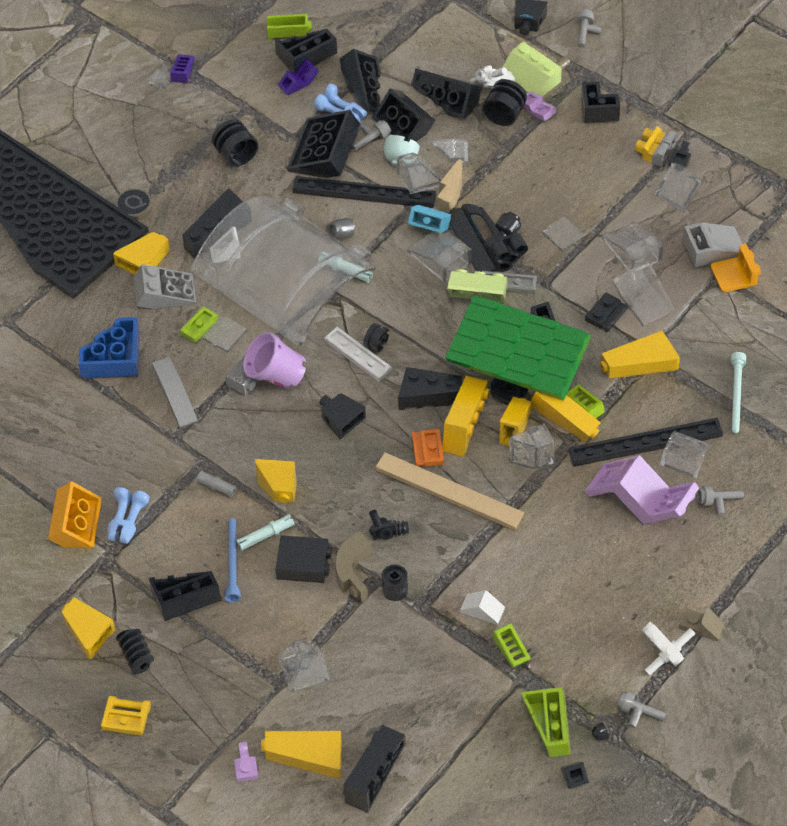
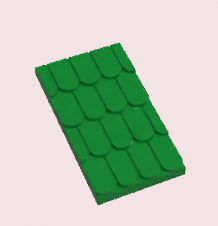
(518, 347)

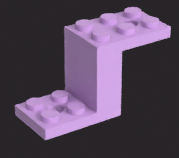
(642, 489)

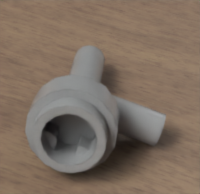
(585, 19)
(381, 129)
(706, 497)
(627, 701)

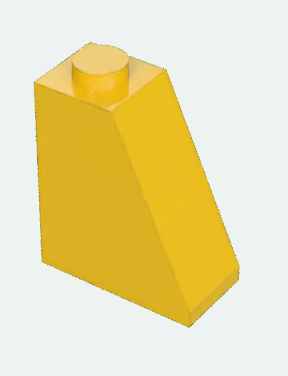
(146, 250)
(514, 419)
(87, 626)

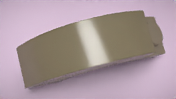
(349, 555)

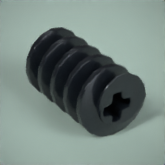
(135, 650)

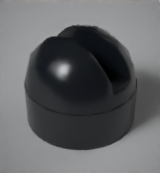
(600, 732)

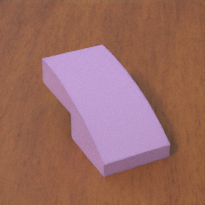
(538, 108)

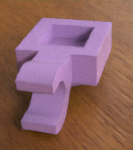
(245, 766)

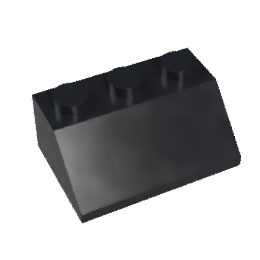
(403, 116)

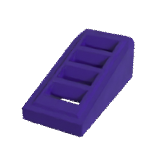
(181, 74)

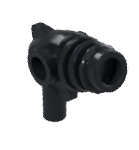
(385, 528)

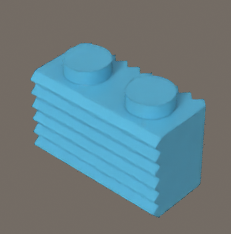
(429, 218)

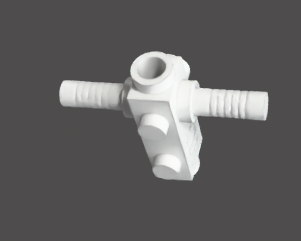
(489, 76)
(668, 650)

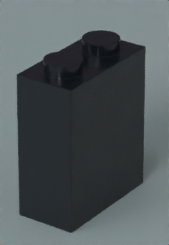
(303, 559)

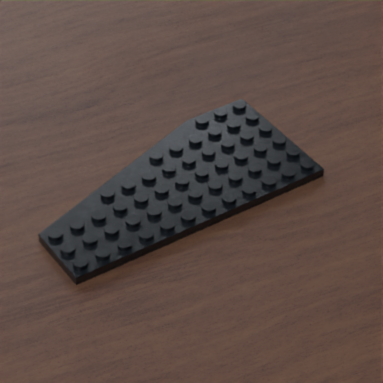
(58, 221)

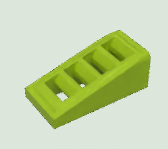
(596, 407)
(509, 629)

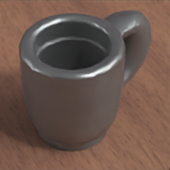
(341, 228)

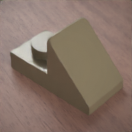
(705, 624)

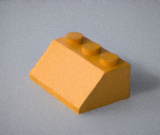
(74, 517)

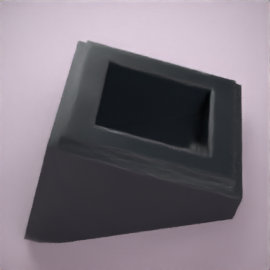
(575, 774)

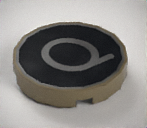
(134, 202)

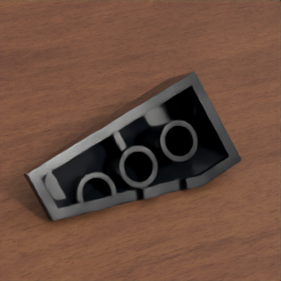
(362, 75)
(451, 94)

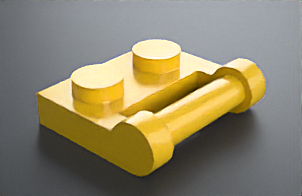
(125, 721)

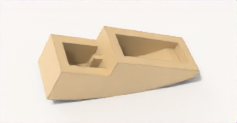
(450, 188)

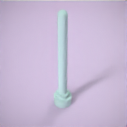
(738, 361)

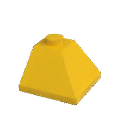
(277, 479)

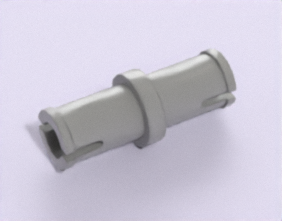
(216, 483)

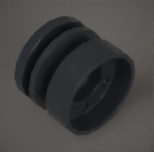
(504, 102)
(235, 142)

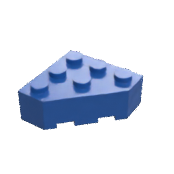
(112, 351)

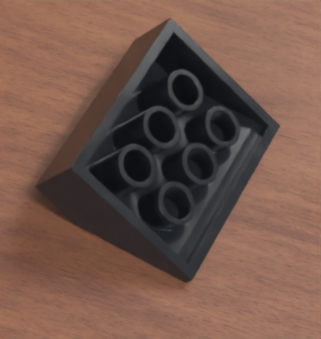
(324, 144)

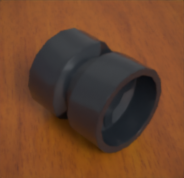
(394, 582)

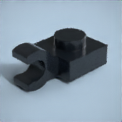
(681, 156)

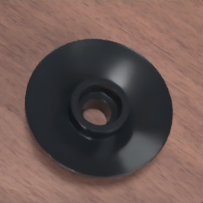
(506, 391)

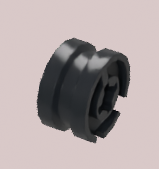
(376, 337)

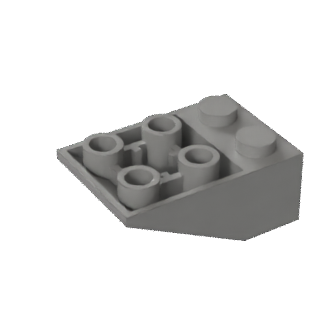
(710, 243)
(163, 287)

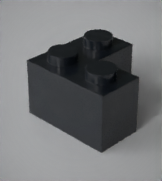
(599, 106)

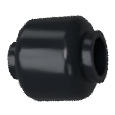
(508, 223)

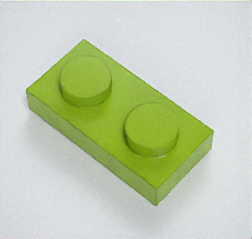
(199, 324)

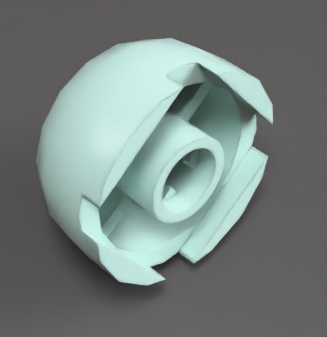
(396, 146)

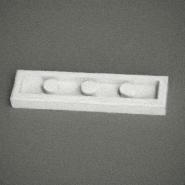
(358, 354)

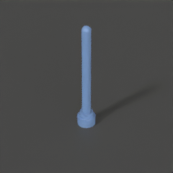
(232, 593)

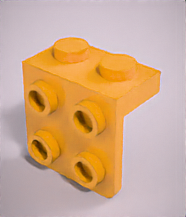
(736, 272)

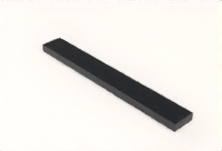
(362, 192)
(641, 442)

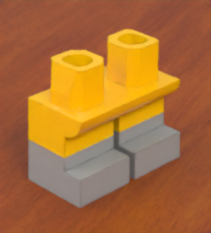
(657, 146)

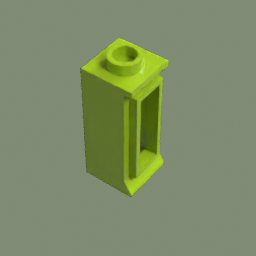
(288, 25)

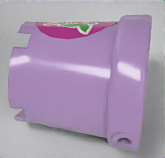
(273, 361)

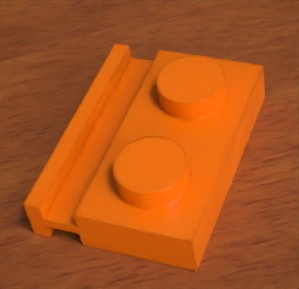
(428, 447)

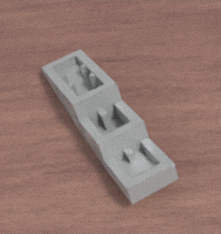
(174, 392)

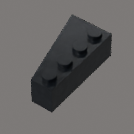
(200, 230)
(373, 768)

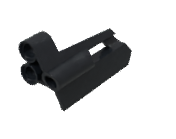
(495, 252)

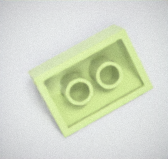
(533, 69)
(486, 286)

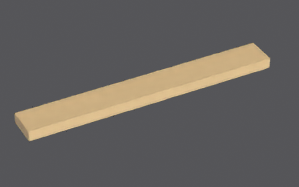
(450, 491)

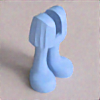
(325, 102)
(124, 497)

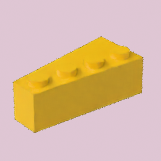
(464, 415)

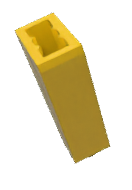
(641, 357)
(567, 415)
(305, 750)

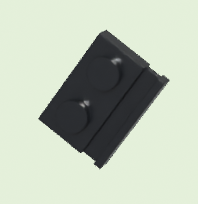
(606, 312)

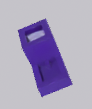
(303, 77)

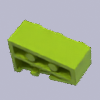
(549, 716)

